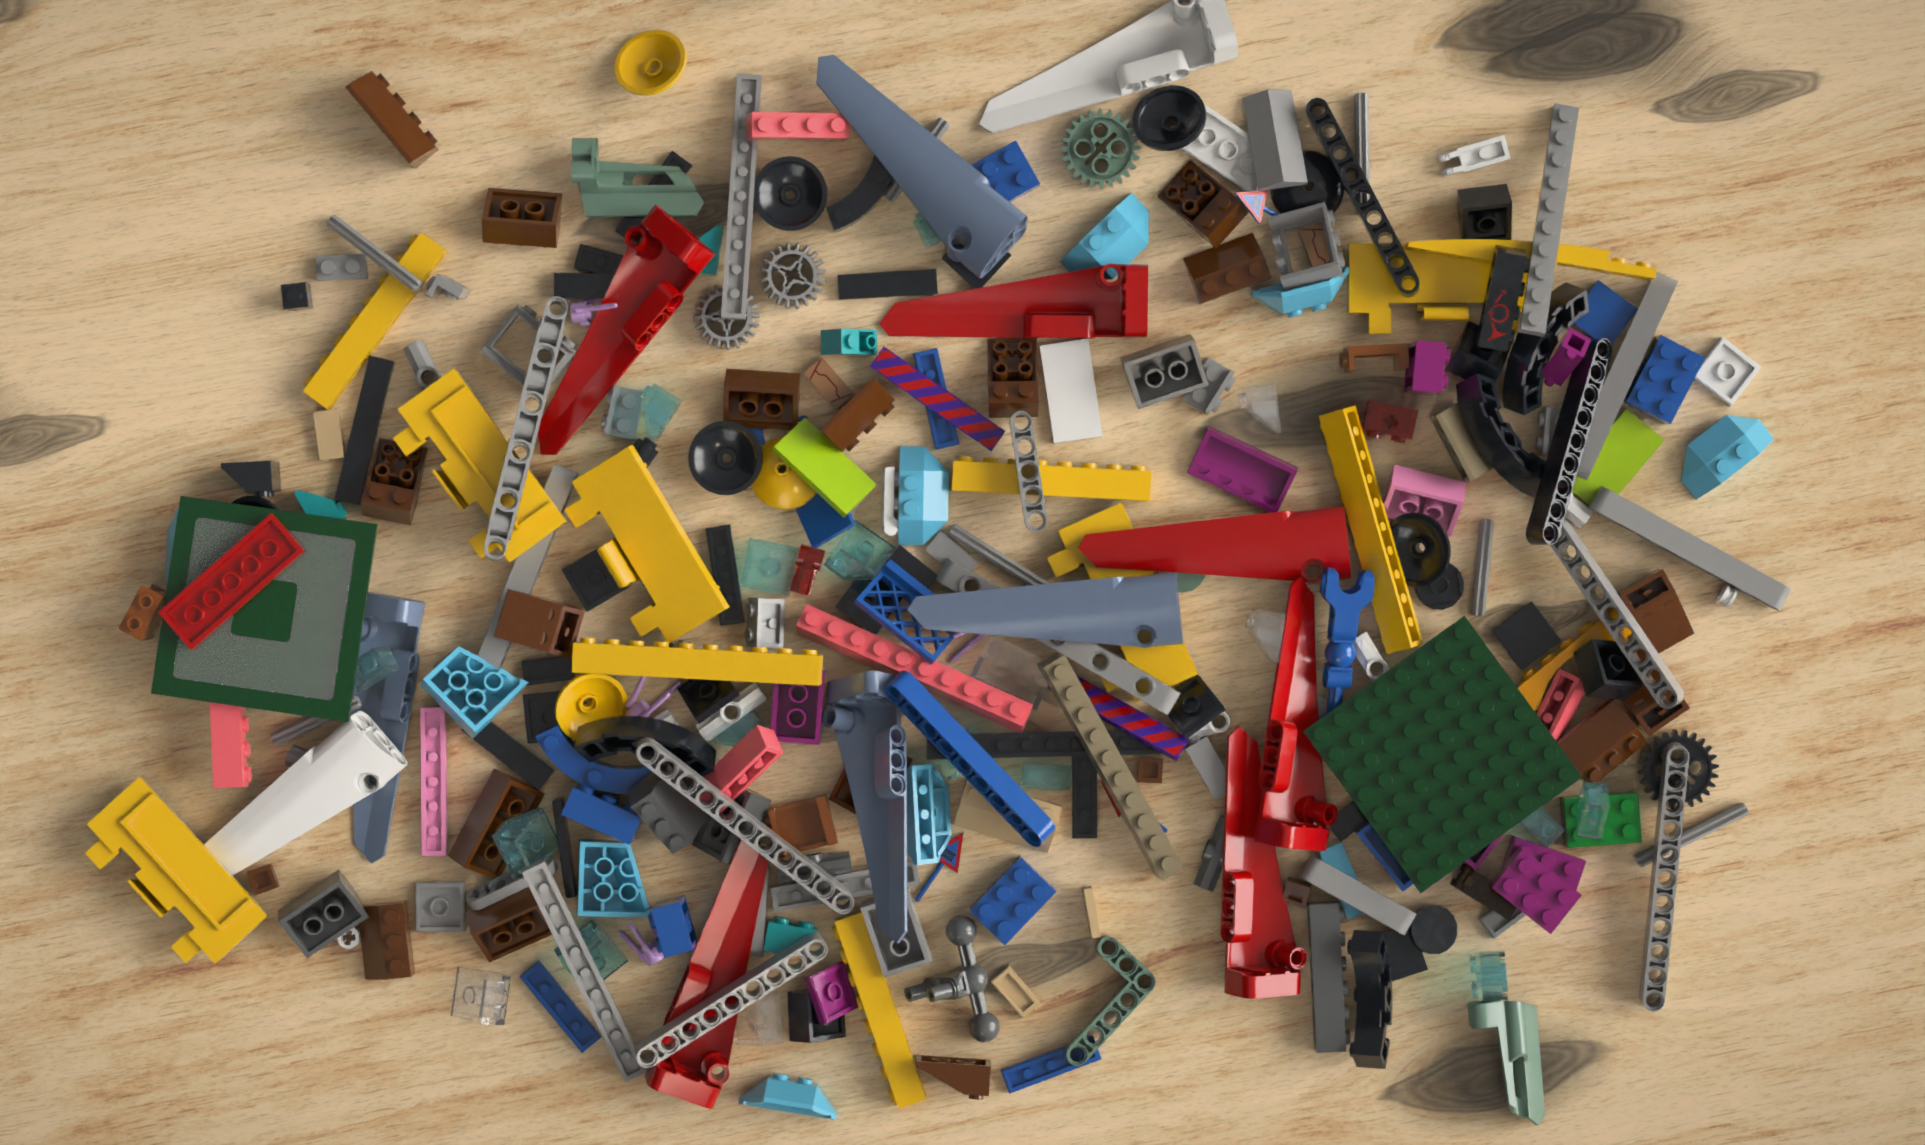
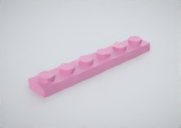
(433, 781)

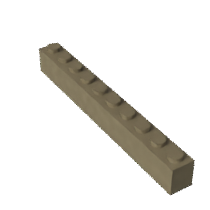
(1110, 766)

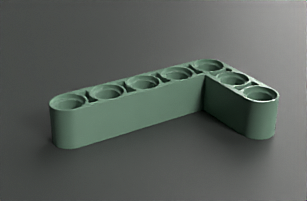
(1114, 1004)

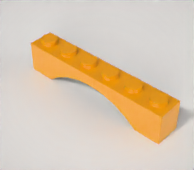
(1535, 681)

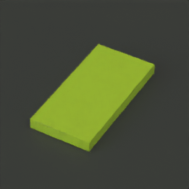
(1621, 457)
(824, 467)

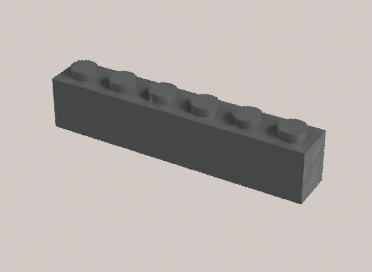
(1327, 977)

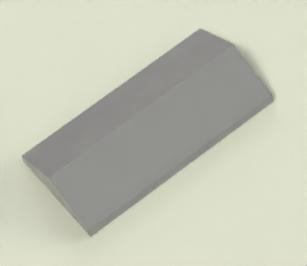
(1274, 139)

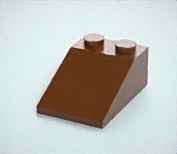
(963, 1074)

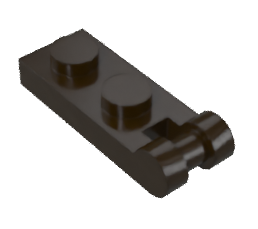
(1482, 892)

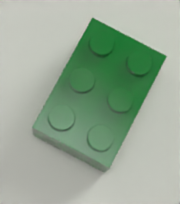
(1621, 825)

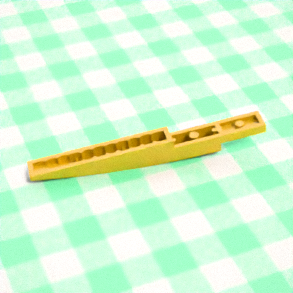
(1567, 255)

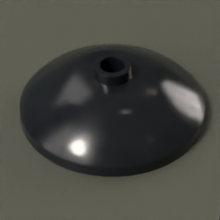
(1168, 108)
(787, 175)
(1325, 189)
(707, 458)
(1417, 565)

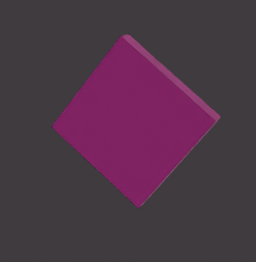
(831, 992)

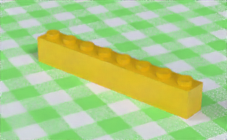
(372, 324)
(1056, 480)
(880, 1010)

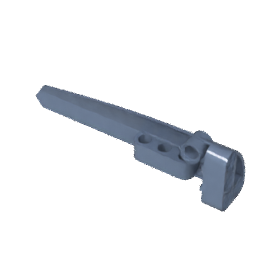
(935, 179)
(1075, 611)
(396, 625)
(876, 770)

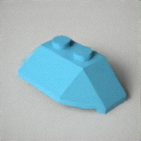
(1113, 240)
(1296, 299)
(1722, 452)
(921, 495)
(927, 814)
(790, 1095)

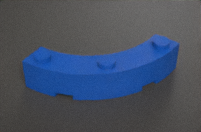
(593, 774)

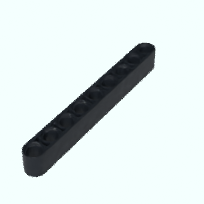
(1360, 185)
(1568, 444)

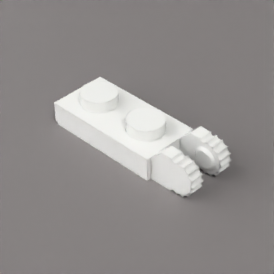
(1477, 155)
(889, 503)

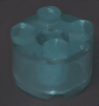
(1490, 975)

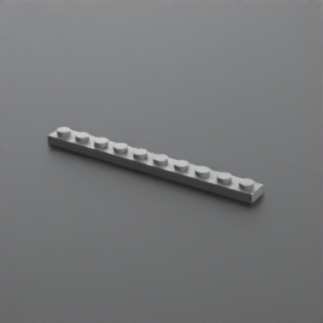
(740, 201)
(1549, 220)
(583, 968)

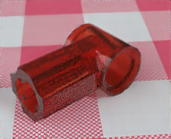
(808, 564)

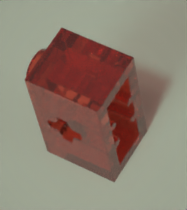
(1403, 417)

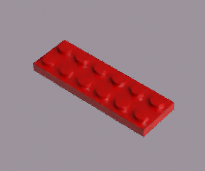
(231, 581)

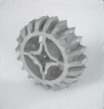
(811, 285)
(704, 317)

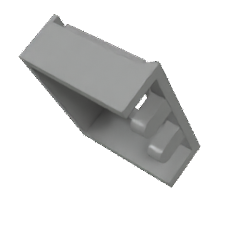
(1301, 218)
(528, 316)

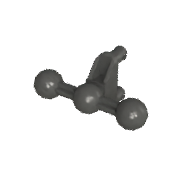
(957, 984)

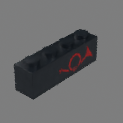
(1502, 297)

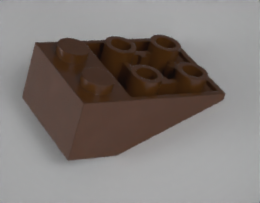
(1203, 203)
(1012, 377)
(393, 483)
(1657, 610)
(539, 623)
(1646, 711)

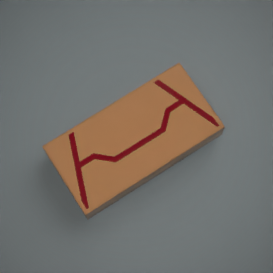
(1315, 244)
(828, 383)

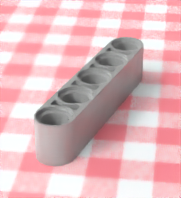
(1032, 459)
(1357, 895)

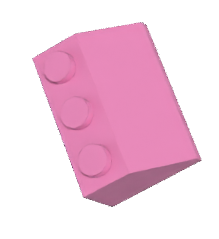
(1424, 493)

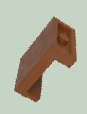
(1398, 351)
(142, 616)
(803, 824)

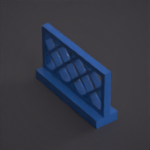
(907, 587)

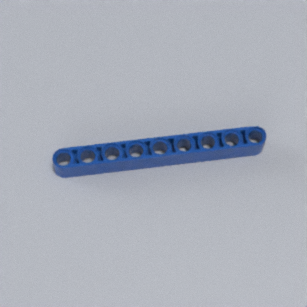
(969, 758)

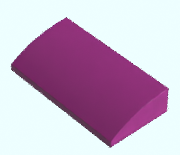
(1242, 469)

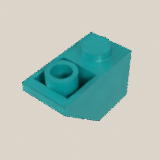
(848, 342)
(783, 934)

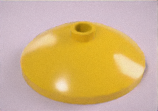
(646, 54)
(778, 489)
(605, 701)

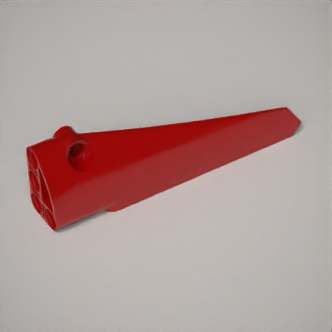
(647, 294)
(1050, 306)
(1240, 546)
(1291, 769)
(1254, 914)
(716, 962)

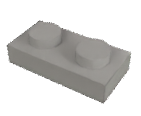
(341, 267)

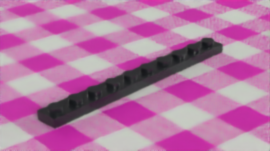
(1043, 744)

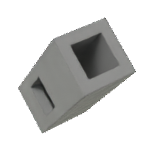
(1208, 765)

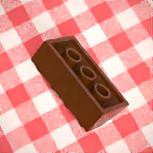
(392, 118)
(499, 801)

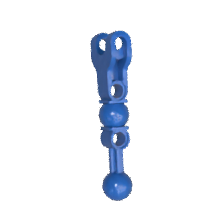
(1342, 630)

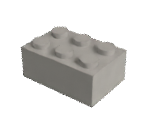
(893, 956)

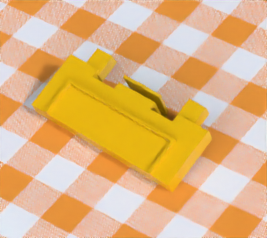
(1443, 290)
(474, 460)
(647, 545)
(1166, 663)
(175, 872)

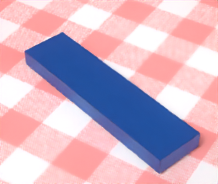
(942, 431)
(560, 1006)
(1043, 1067)

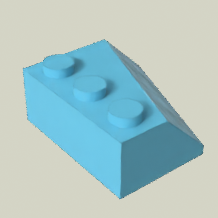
(471, 689)
(609, 881)

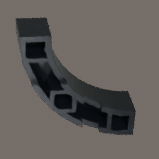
(861, 199)
(1529, 352)
(1495, 437)
(622, 733)
(1373, 999)

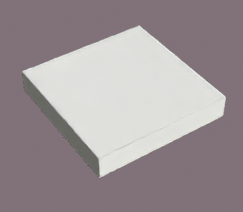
(1726, 371)

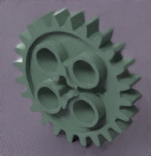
(1084, 133)

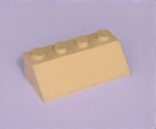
(980, 816)

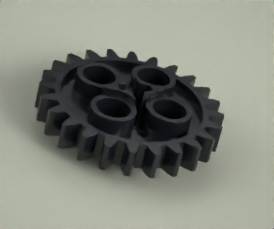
(1696, 753)

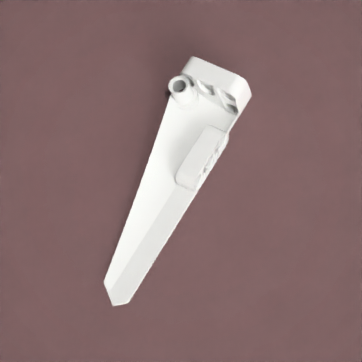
(1137, 58)
(310, 792)

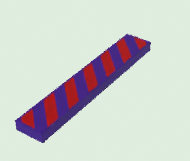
(937, 398)
(1135, 722)

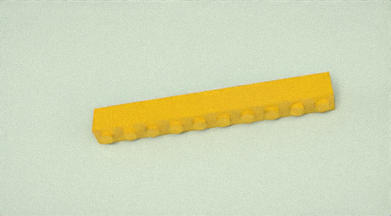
(1370, 528)
(697, 663)

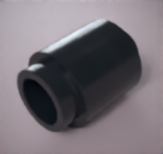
(646, 450)

